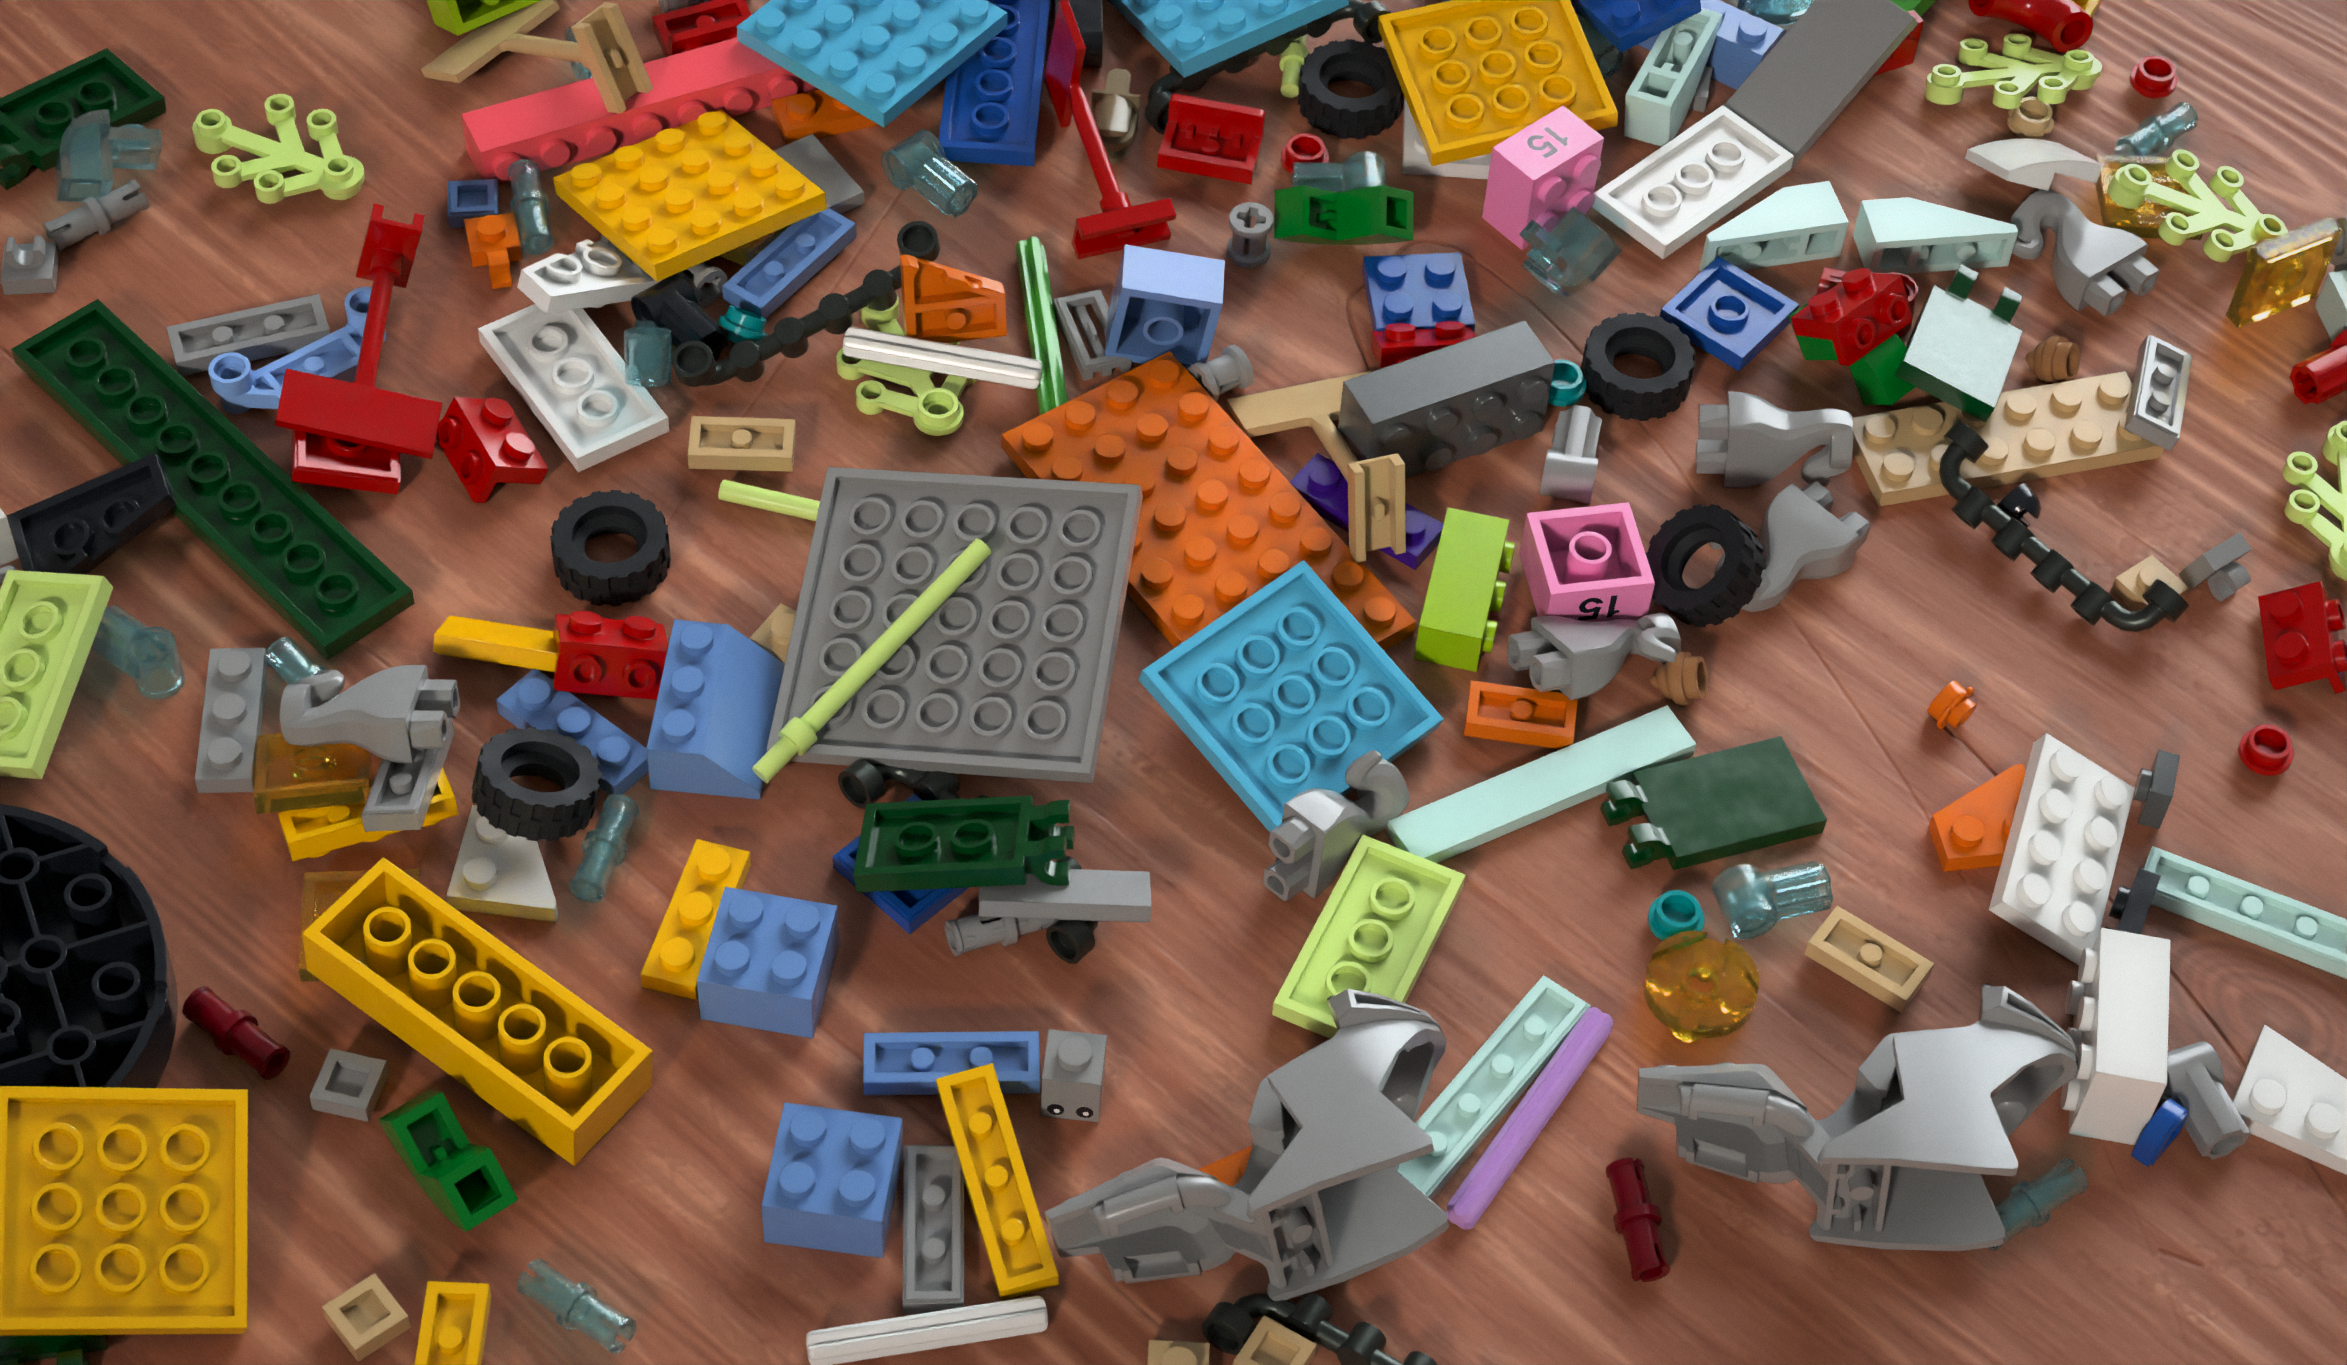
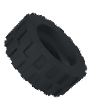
(1344, 115)
(1645, 337)
(614, 581)
(1732, 584)
(528, 811)

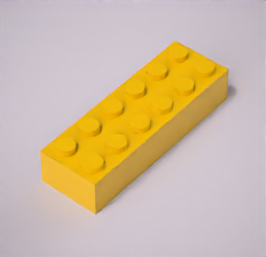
(478, 1010)

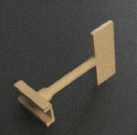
(602, 47)
(1374, 484)

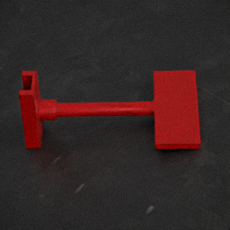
(1119, 220)
(358, 408)

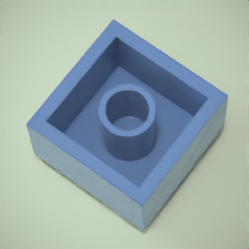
(1164, 305)
(768, 962)
(832, 1180)

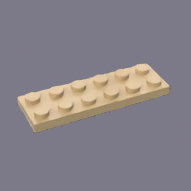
(2028, 436)

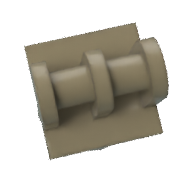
(1116, 114)

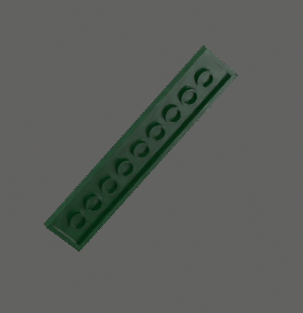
(220, 479)

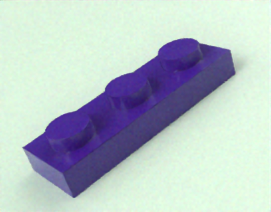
(1327, 493)

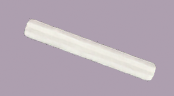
(942, 358)
(927, 1331)

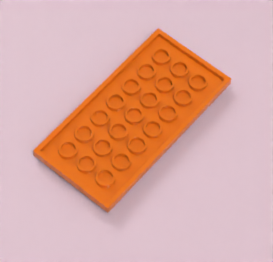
(1212, 504)

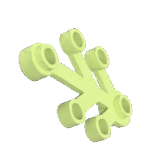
(2010, 75)
(334, 174)
(2134, 184)
(933, 409)
(2317, 492)

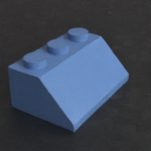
(1738, 45)
(712, 712)

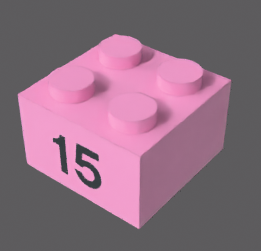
(1542, 174)
(1587, 563)

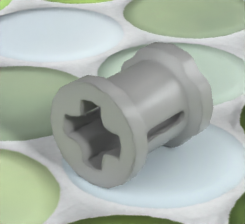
(1242, 232)
(702, 273)
(1224, 372)

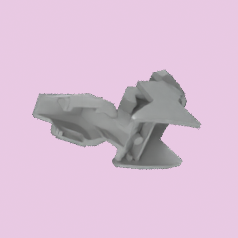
(1905, 1146)
(1320, 1175)

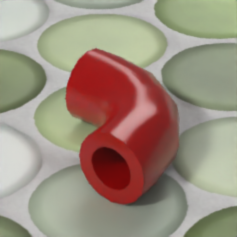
(2056, 21)

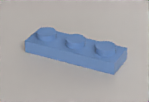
(789, 262)
(538, 705)
(914, 1060)

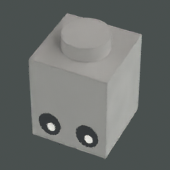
(1073, 1075)

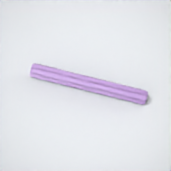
(1529, 1118)

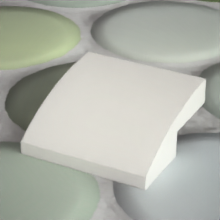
(2033, 161)

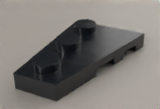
(93, 519)

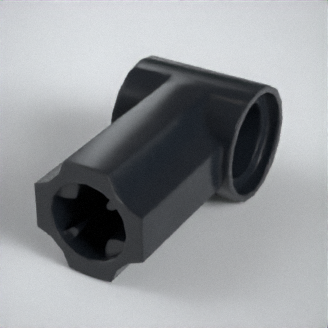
(676, 308)

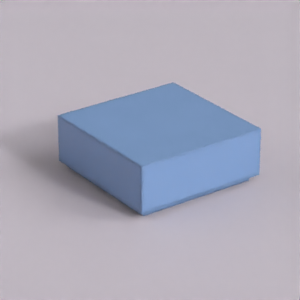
(471, 200)

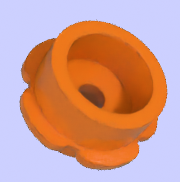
(1952, 705)

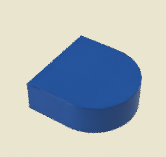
(2160, 1132)

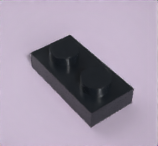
(2133, 903)

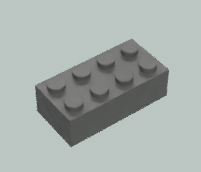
(1450, 401)

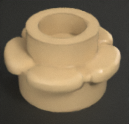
(2031, 119)

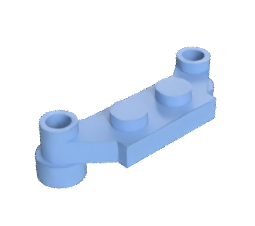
(329, 357)

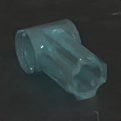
(923, 166)
(1357, 172)
(647, 355)
(141, 652)
(1757, 900)

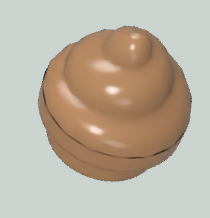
(2055, 360)
(1682, 679)

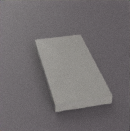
(1819, 69)

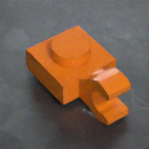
(494, 243)

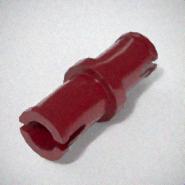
(236, 1032)
(1637, 1220)

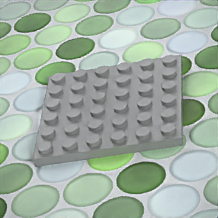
(1008, 666)

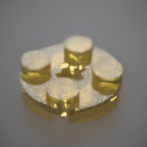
(1693, 1012)

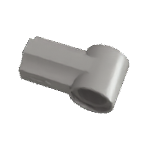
(1572, 462)
(2196, 1083)

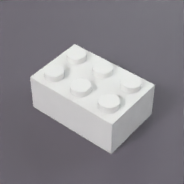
(2118, 1035)

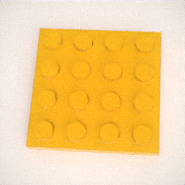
(1491, 70)
(689, 194)
(123, 1211)

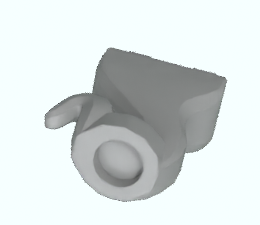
(2087, 258)
(1758, 441)
(1802, 542)
(1588, 654)
(384, 713)
(1325, 827)

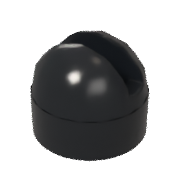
(2019, 502)

